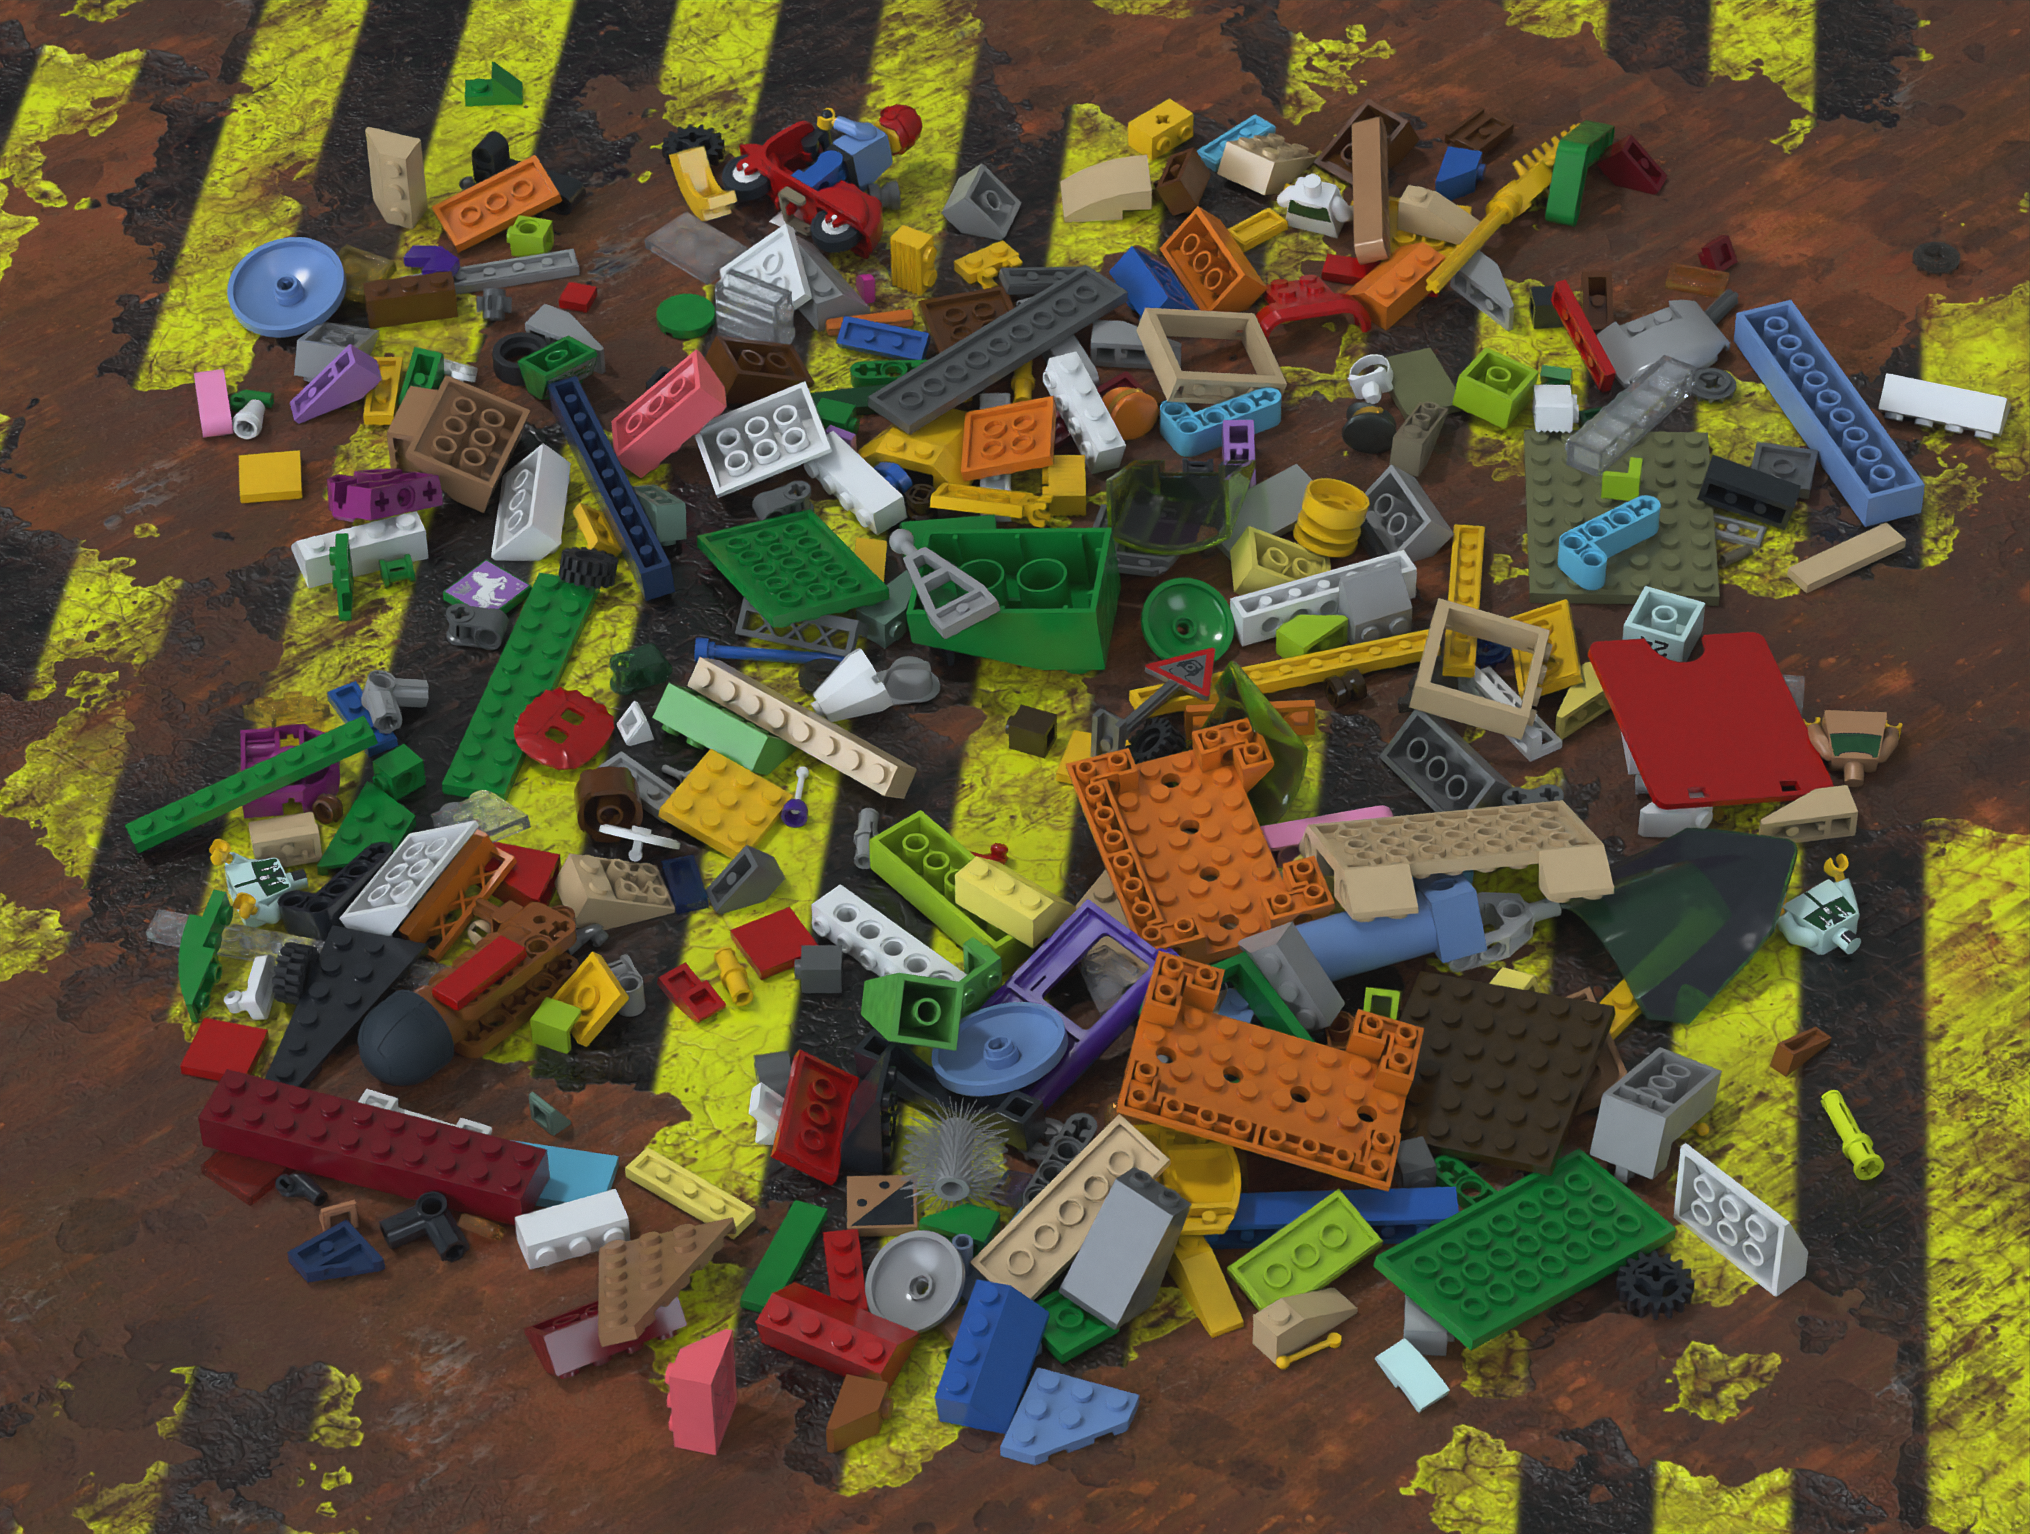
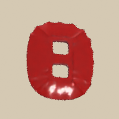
(583, 739)

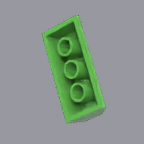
(720, 729)

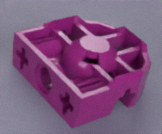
(381, 493)
(265, 743)

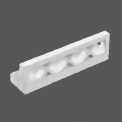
(1491, 686)

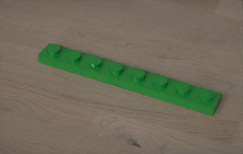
(251, 784)

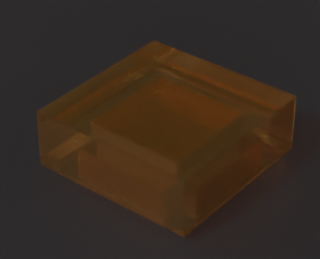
(481, 1226)

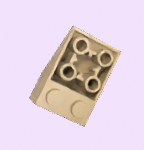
(1264, 162)
(612, 891)

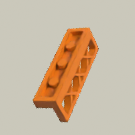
(1297, 714)
(444, 895)

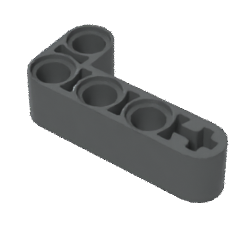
(1072, 1139)

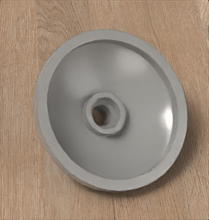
(905, 1269)

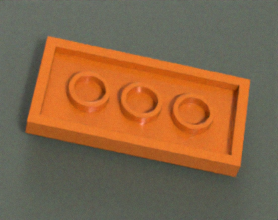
(496, 203)

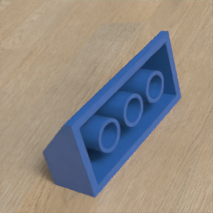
(991, 1358)

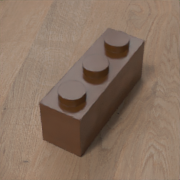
(410, 299)

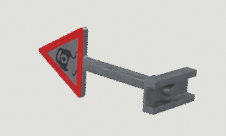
(1185, 672)

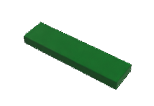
(784, 1254)

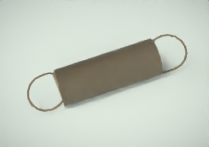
(1736, 555)

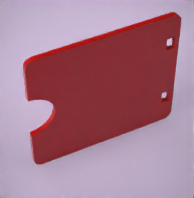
(1709, 722)

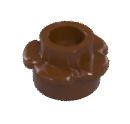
(328, 808)

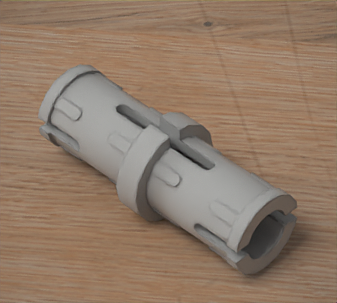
(866, 830)

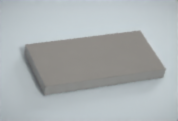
(1271, 506)

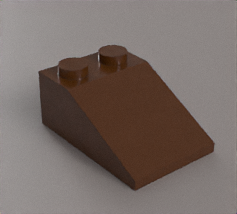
(1337, 156)
(755, 368)

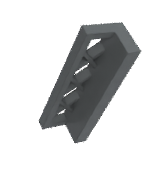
(830, 622)

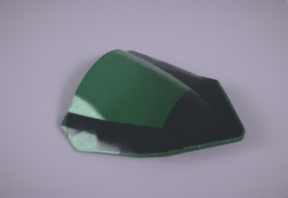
(1690, 915)

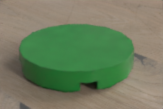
(685, 316)

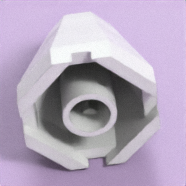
(851, 690)

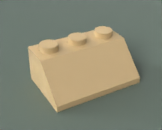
(397, 176)

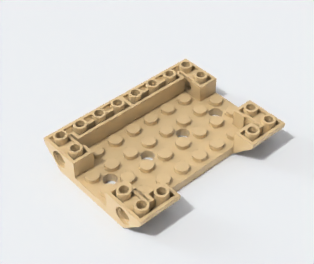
(1380, 856)

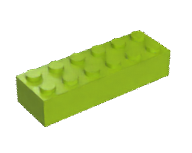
(921, 866)

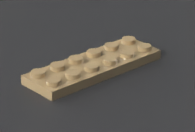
(1056, 1222)

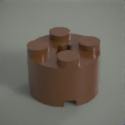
(607, 797)

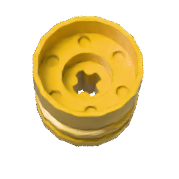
(1331, 517)

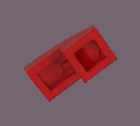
(689, 994)

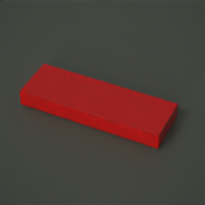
(479, 973)

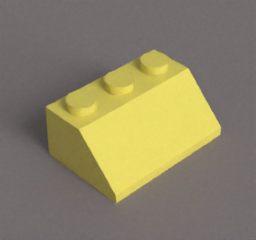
(1010, 901)

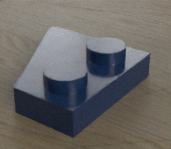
(335, 1254)

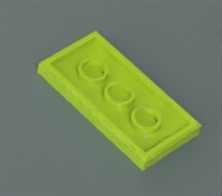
(1306, 1252)

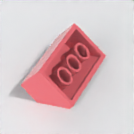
(668, 415)

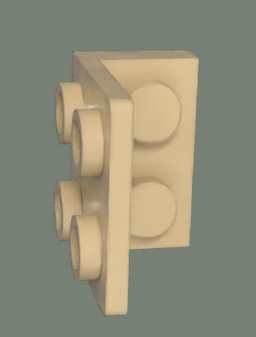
(288, 838)

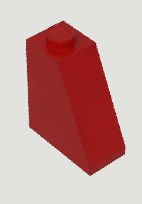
(530, 878)

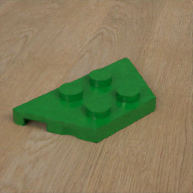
(370, 820)

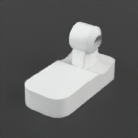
(259, 994)

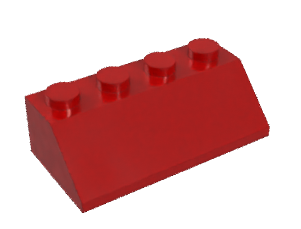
(835, 1334)

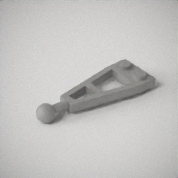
(957, 614)

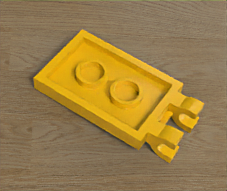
(993, 502)

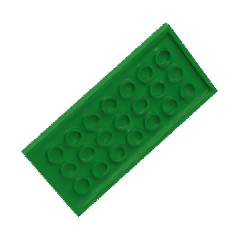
(1524, 1249)

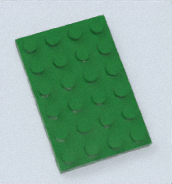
(793, 568)

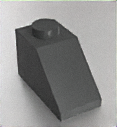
(745, 881)

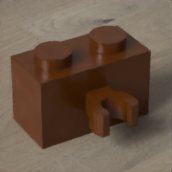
(1182, 182)

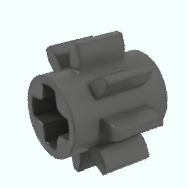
(494, 304)

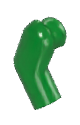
(239, 400)

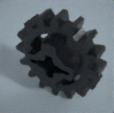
(694, 137)
(1655, 1285)

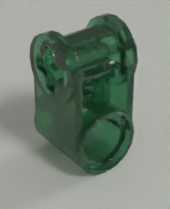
(640, 668)

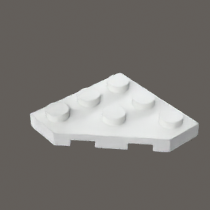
(776, 262)

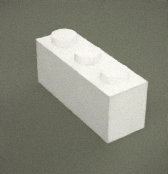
(571, 1229)

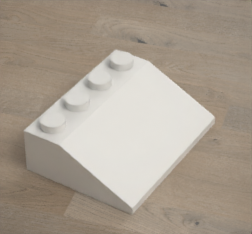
(762, 439)
(405, 878)
(1737, 1224)

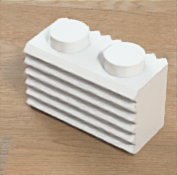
(1554, 408)

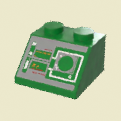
(556, 362)

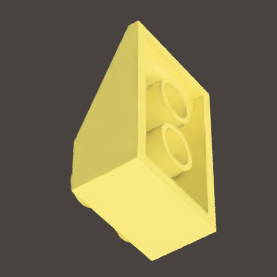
(1267, 561)

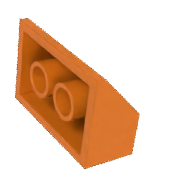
(1397, 283)

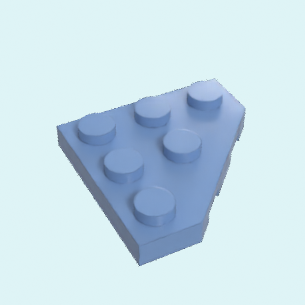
(1063, 1415)

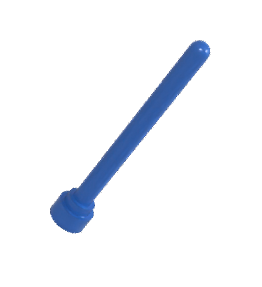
(708, 649)

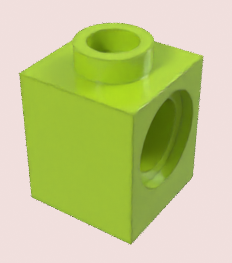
(530, 236)

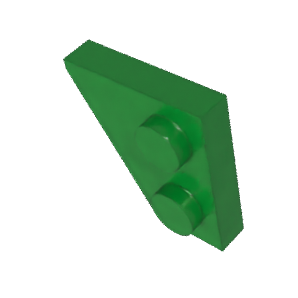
(342, 575)

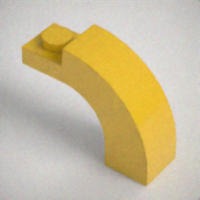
(699, 185)

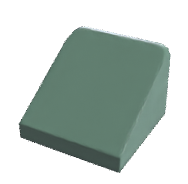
(546, 1115)

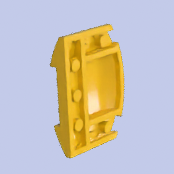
(1200, 1173)

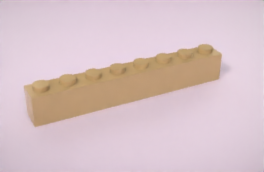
(802, 728)

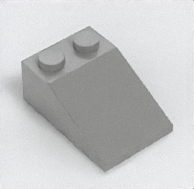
(325, 343)

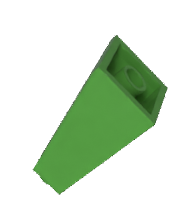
(914, 1009)

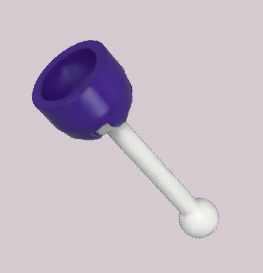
(795, 810)

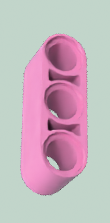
(213, 403)

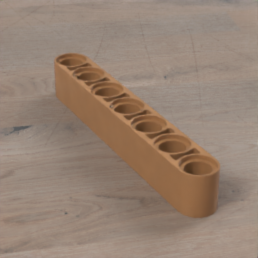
(1370, 191)

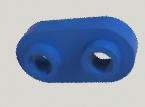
(895, 476)

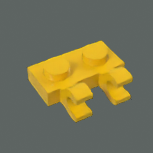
(986, 264)

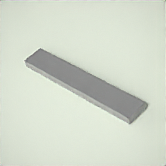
(515, 271)

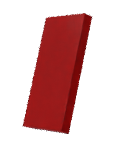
(814, 1117)

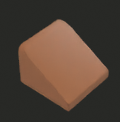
(337, 1213)

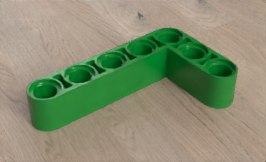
(1573, 157)

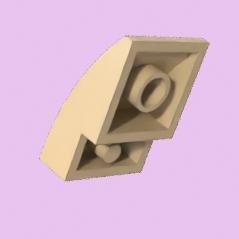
(1107, 190)

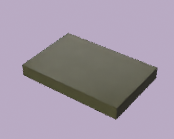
(1419, 379)

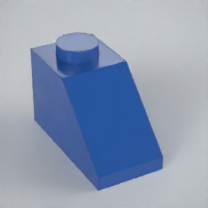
(1459, 173)

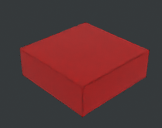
(578, 297)

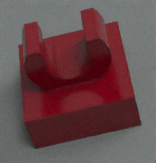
(1718, 254)

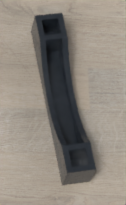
(919, 1084)

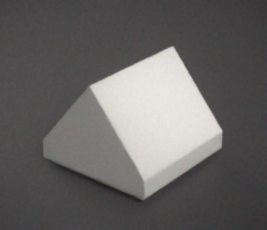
(634, 726)

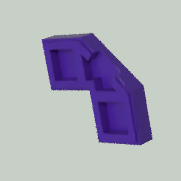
(431, 259)

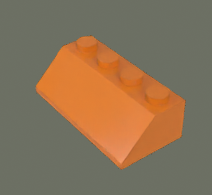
(1212, 265)

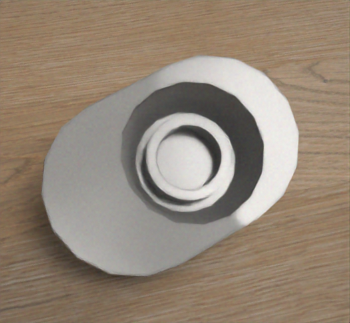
(910, 681)

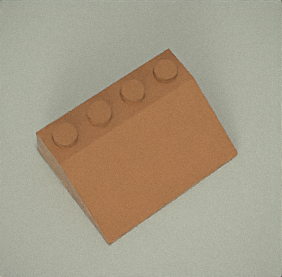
(467, 441)

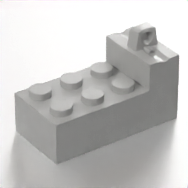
(1650, 1111)

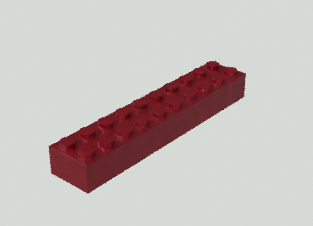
(373, 1147)

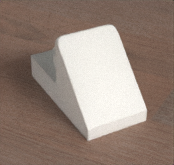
(766, 1109)

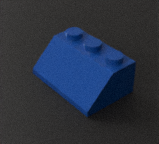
(1149, 283)

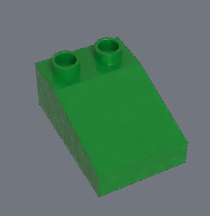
(1052, 592)

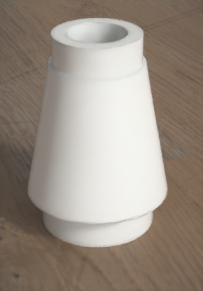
(249, 420)

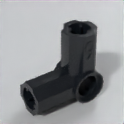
(427, 1218)

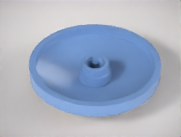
(286, 287)
(1002, 1049)

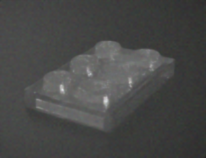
(694, 247)
(490, 811)

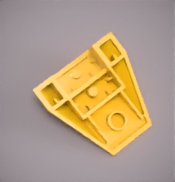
(929, 450)

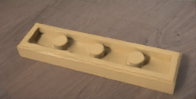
(1846, 557)

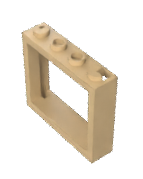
(1207, 386)
(1472, 708)

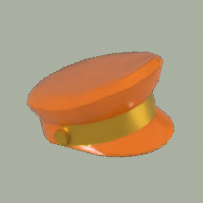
(1131, 411)

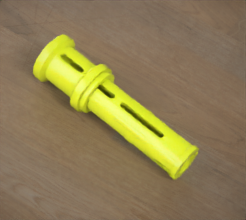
(1856, 1144)

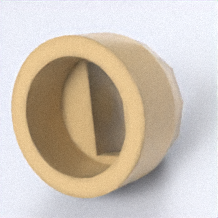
(475, 937)

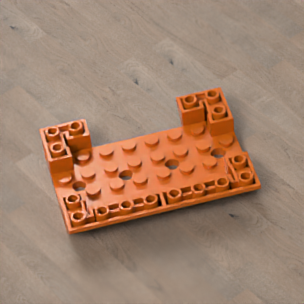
(1162, 868)
(1271, 1066)

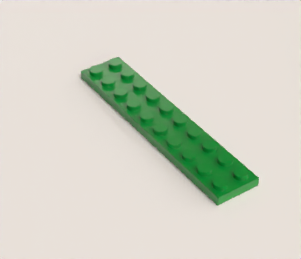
(527, 667)

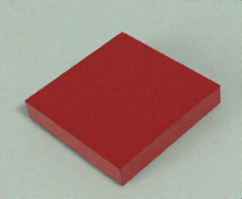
(772, 942)
(223, 1047)

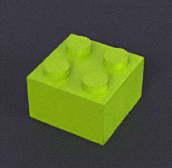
(1495, 388)

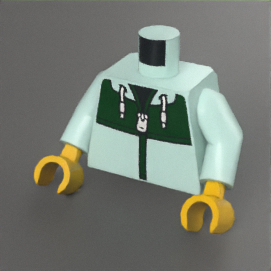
(255, 884)
(1824, 914)

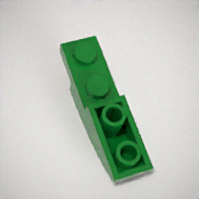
(198, 953)

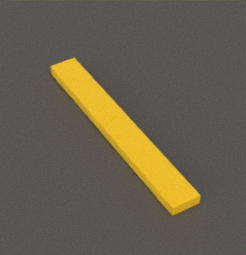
(1465, 590)

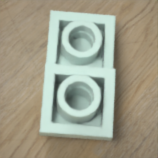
(1412, 1374)

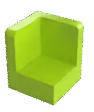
(1623, 485)
(553, 1024)

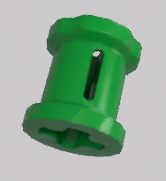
(403, 563)

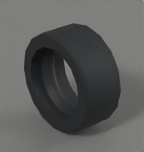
(511, 346)

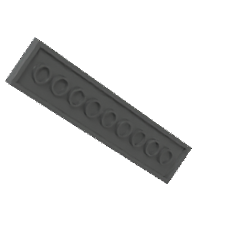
(997, 349)

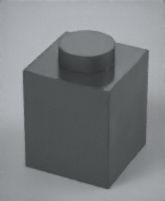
(820, 968)
(1414, 1165)

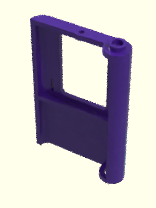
(1050, 965)

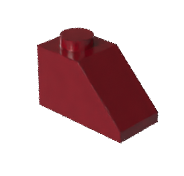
(1631, 166)

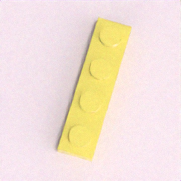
(688, 1190)

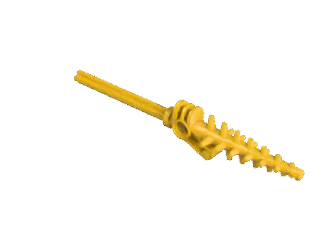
(1502, 209)

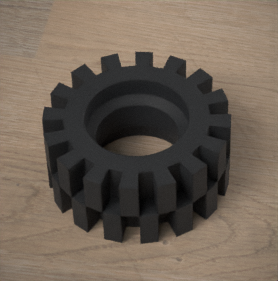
(588, 567)
(1156, 741)
(293, 971)

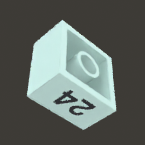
(1666, 622)

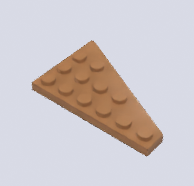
(649, 1274)

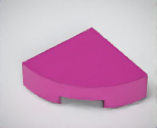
(866, 287)

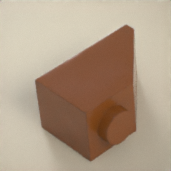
(858, 1412)

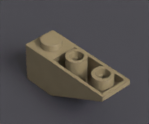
(1417, 438)

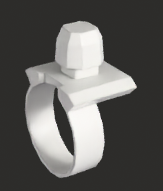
(1371, 385)

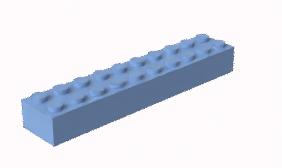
(1829, 413)

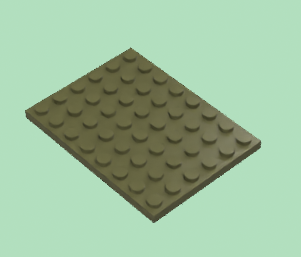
(1674, 560)

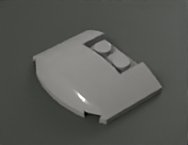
(1676, 331)

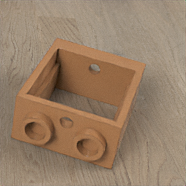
(406, 425)

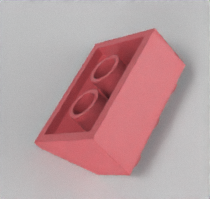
(702, 1392)

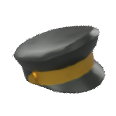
(1368, 428)

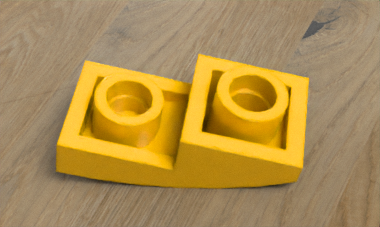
(873, 554)

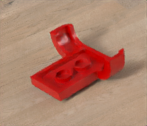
(1304, 300)

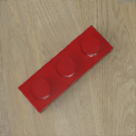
(845, 1267)

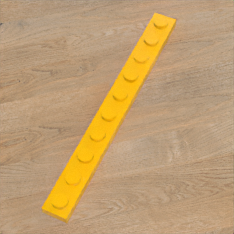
(1305, 669)

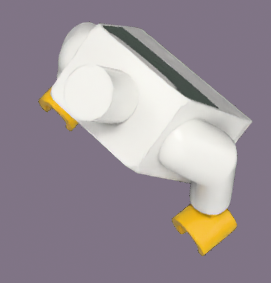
(1315, 206)

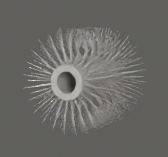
(954, 1158)

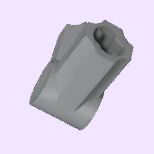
(386, 693)

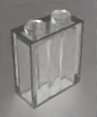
(753, 309)

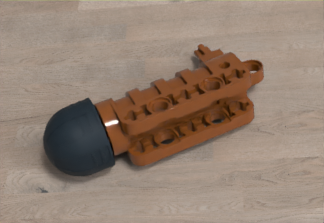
(417, 1035)

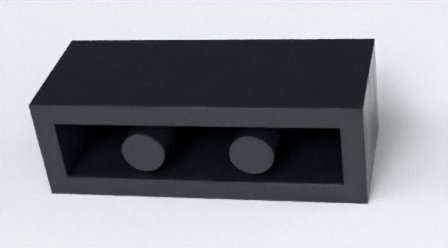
(1749, 492)

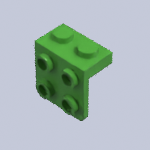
(983, 975)

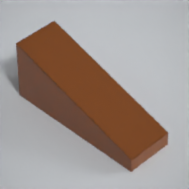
(1798, 1049)

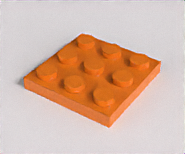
(1009, 438)

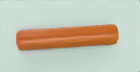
(897, 318)

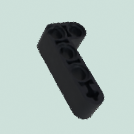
(493, 157)
(315, 913)

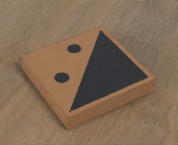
(879, 1205)

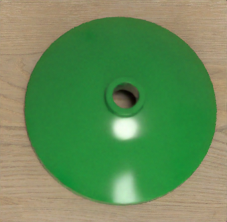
(1194, 608)

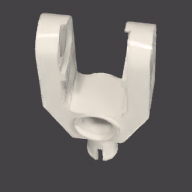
(1512, 923)

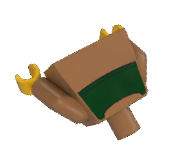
(1853, 741)

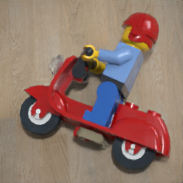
(830, 194)

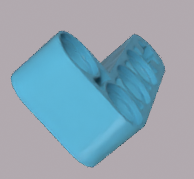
(1201, 431)
(1586, 547)

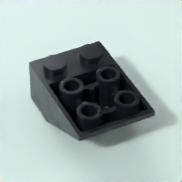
(871, 1120)

